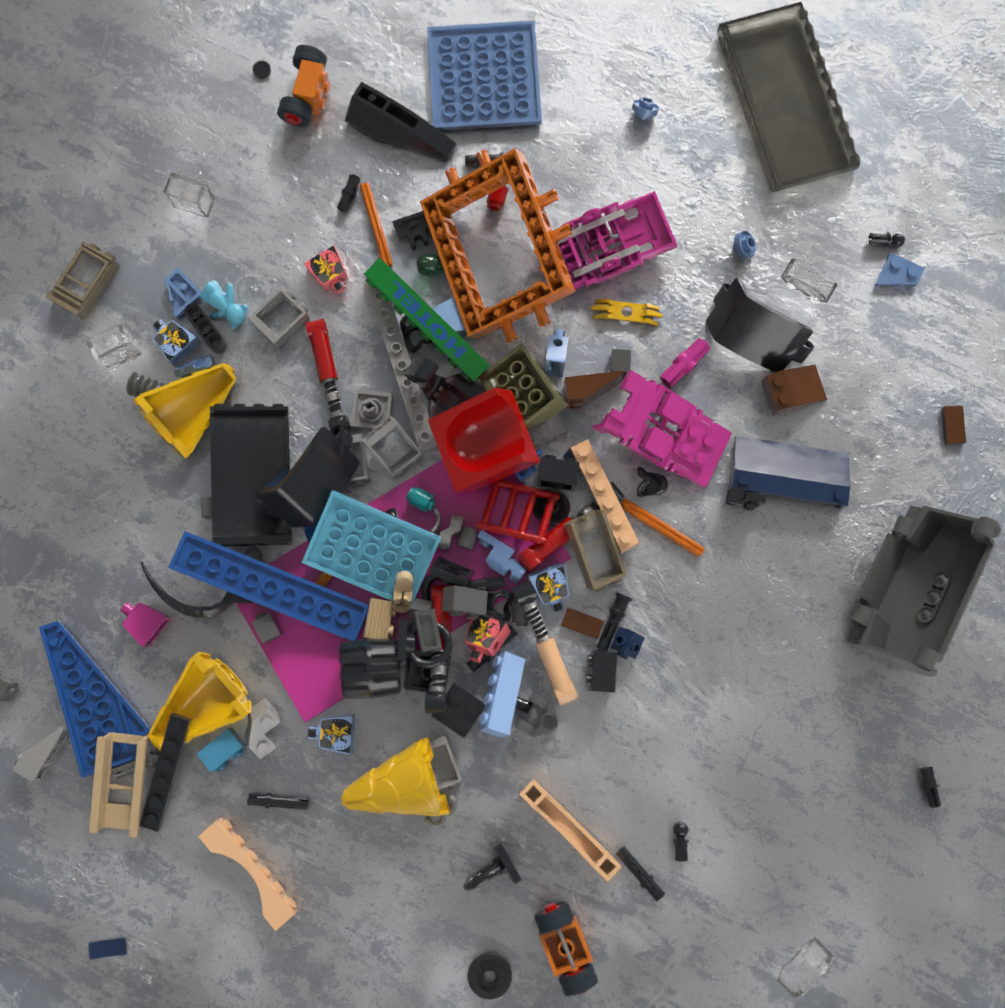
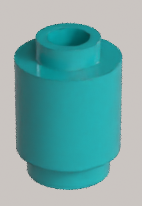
(420, 499)

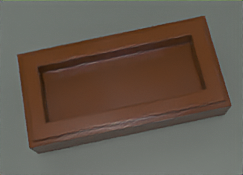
(953, 425)
(582, 623)

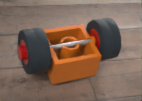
(309, 87)
(566, 948)

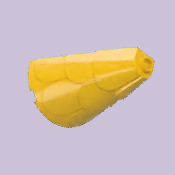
(182, 407)
(207, 695)
(399, 785)

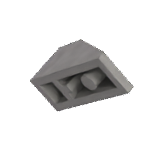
(36, 760)

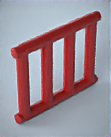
(521, 532)

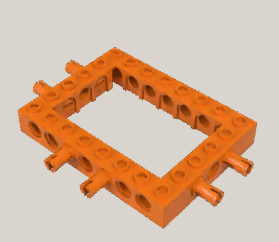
(461, 192)

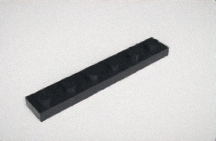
(165, 772)

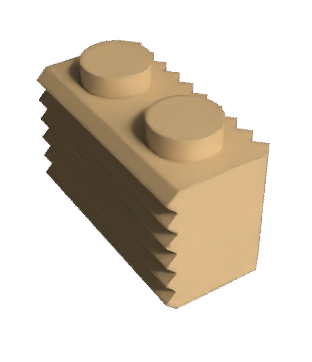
(380, 619)

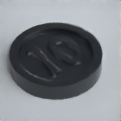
(261, 69)

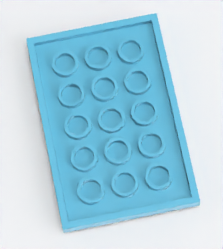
(369, 546)

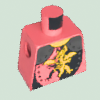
(328, 270)
(485, 637)

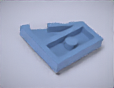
(899, 272)
(181, 291)
(196, 365)

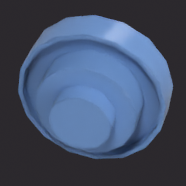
(645, 108)
(744, 245)

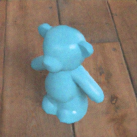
(224, 302)

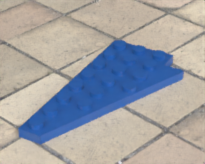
(89, 700)

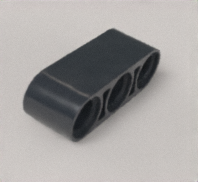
(200, 322)

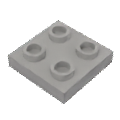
(370, 409)

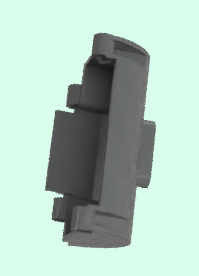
(908, 578)

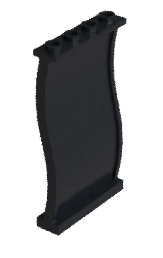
(246, 454)

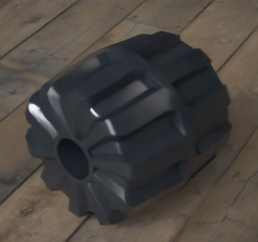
(369, 668)

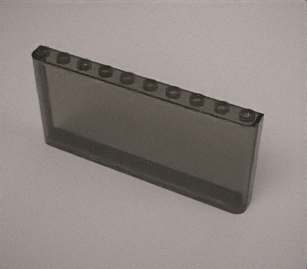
(787, 97)

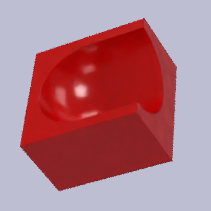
(483, 440)

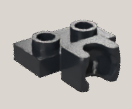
(413, 228)
(749, 501)

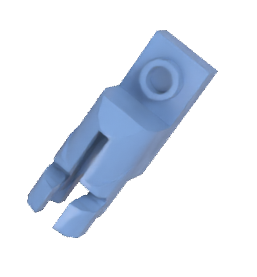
(500, 557)

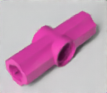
(685, 363)

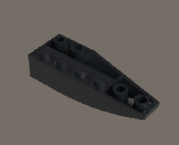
(394, 123)

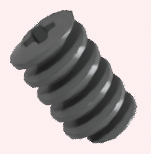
(137, 384)

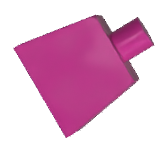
(144, 622)

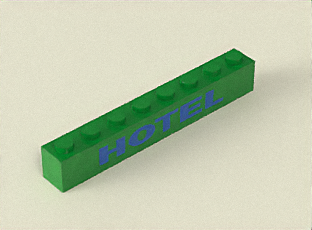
(423, 317)

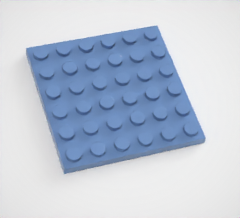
(484, 75)

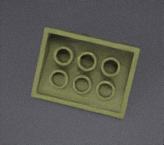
(530, 384)

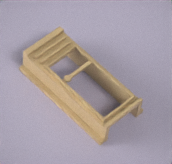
(111, 814)

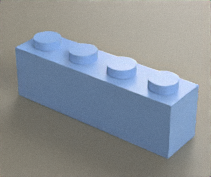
(502, 694)

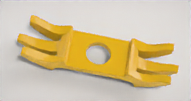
(638, 311)

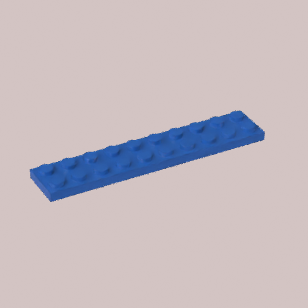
(268, 586)

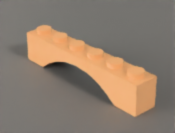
(604, 495)
(570, 829)
(275, 905)

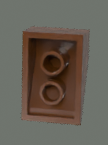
(586, 388)
(793, 389)

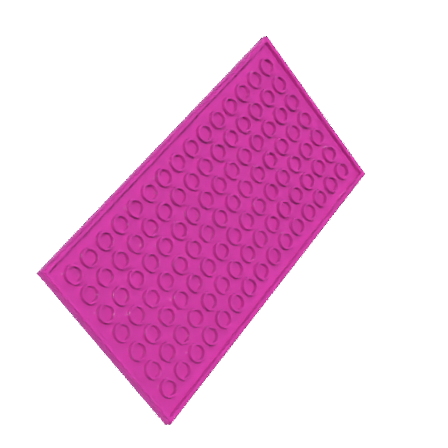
(309, 656)

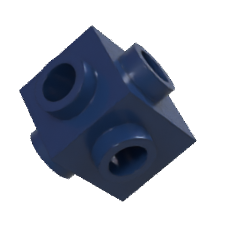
(627, 643)

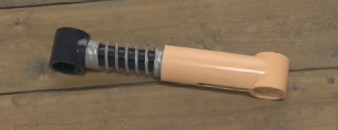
(545, 645)

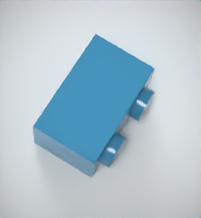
(222, 750)

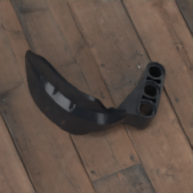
(440, 391)
(199, 611)

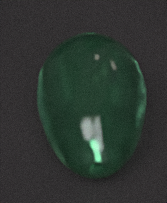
(429, 265)

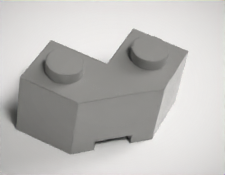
(260, 721)

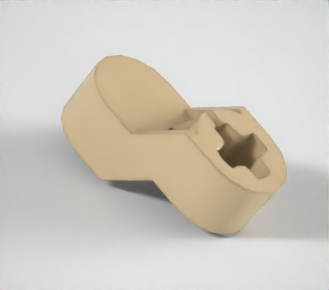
(404, 583)

